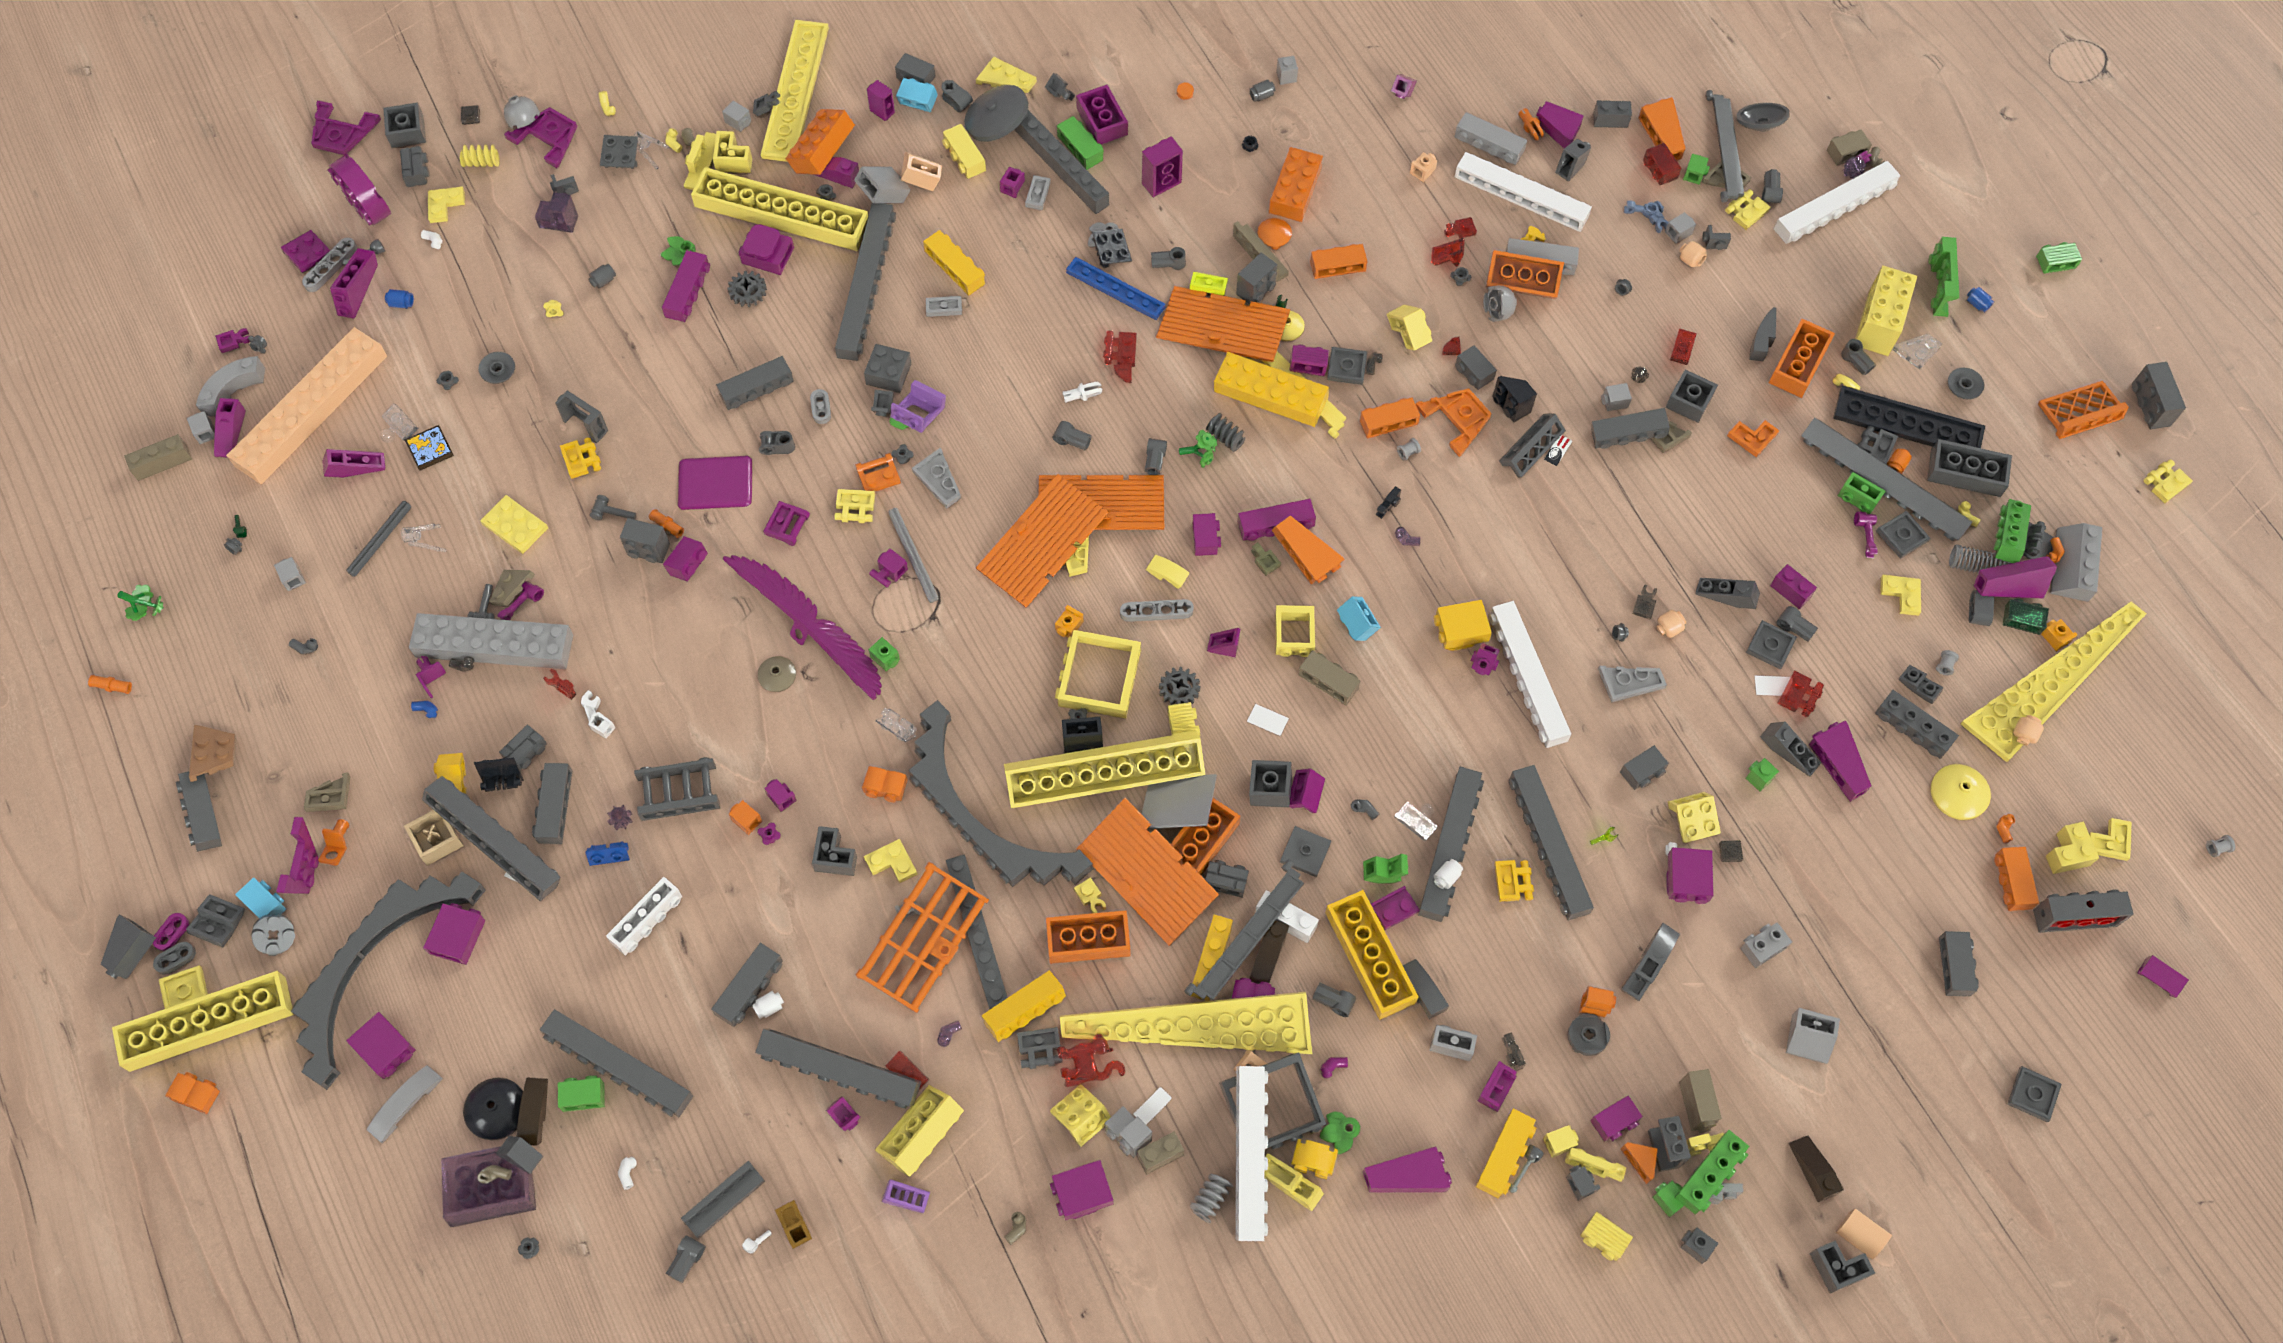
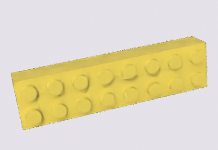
(202, 1021)

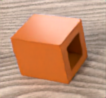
(745, 817)

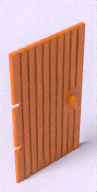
(1223, 324)
(1130, 503)
(1041, 540)
(1147, 872)

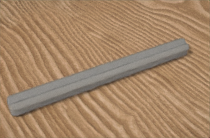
(913, 555)

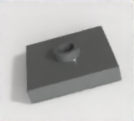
(1347, 365)
(1903, 534)
(1771, 644)
(1306, 851)
(2034, 1094)

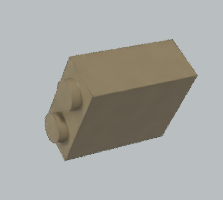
(1700, 1100)

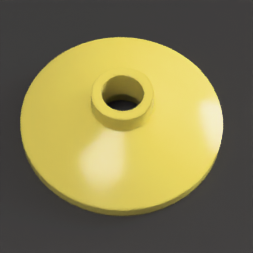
(1294, 328)

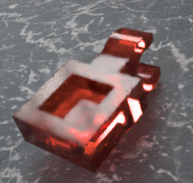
(1462, 227)
(564, 687)

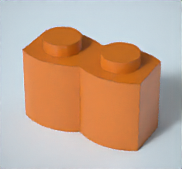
(884, 784)
(1597, 1001)
(193, 1093)

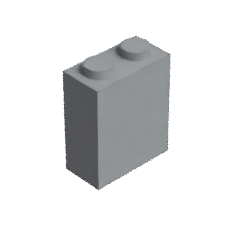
(882, 184)

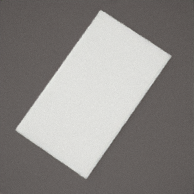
(1770, 685)
(1267, 719)

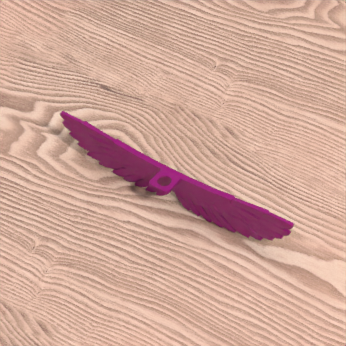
(830, 637)

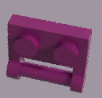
(781, 520)

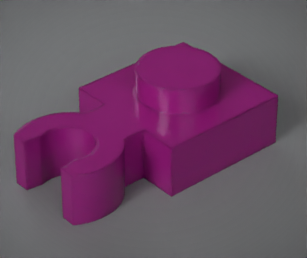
(230, 340)

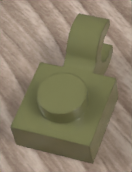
(1265, 560)

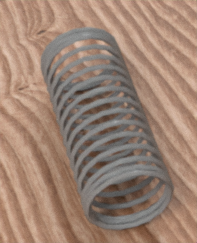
(1957, 551)

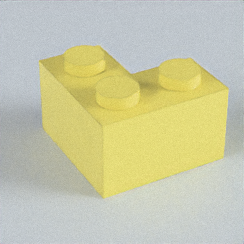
(729, 156)
(1411, 324)
(2075, 850)

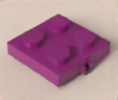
(305, 250)

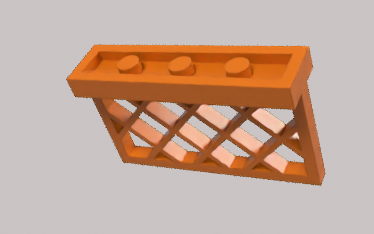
(2090, 419)

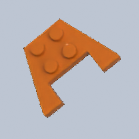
(1463, 411)

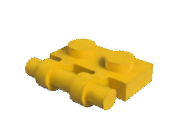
(574, 459)
(1507, 880)

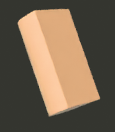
(1863, 1233)

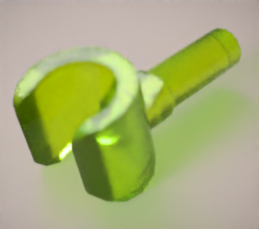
(1607, 836)

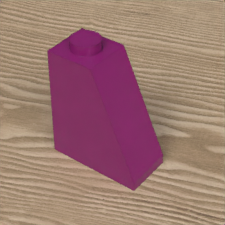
(1559, 123)

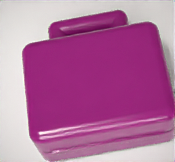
(715, 482)

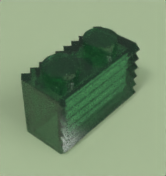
(2025, 616)

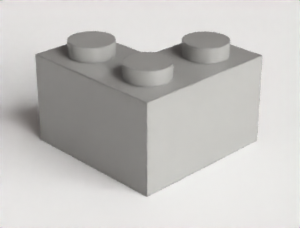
(1128, 1131)

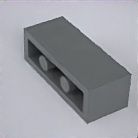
(1958, 963)

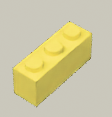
(963, 151)

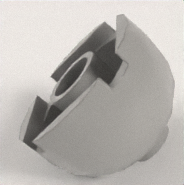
(520, 111)
(1499, 302)

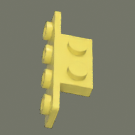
(699, 157)

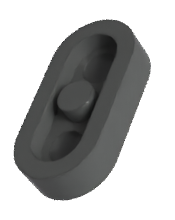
(175, 958)

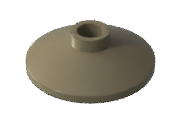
(776, 681)

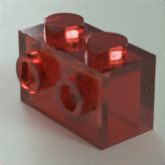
(1662, 164)

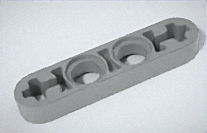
(333, 266)
(1156, 607)

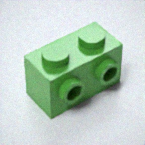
(1861, 493)

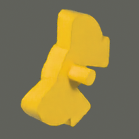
(1534, 233)

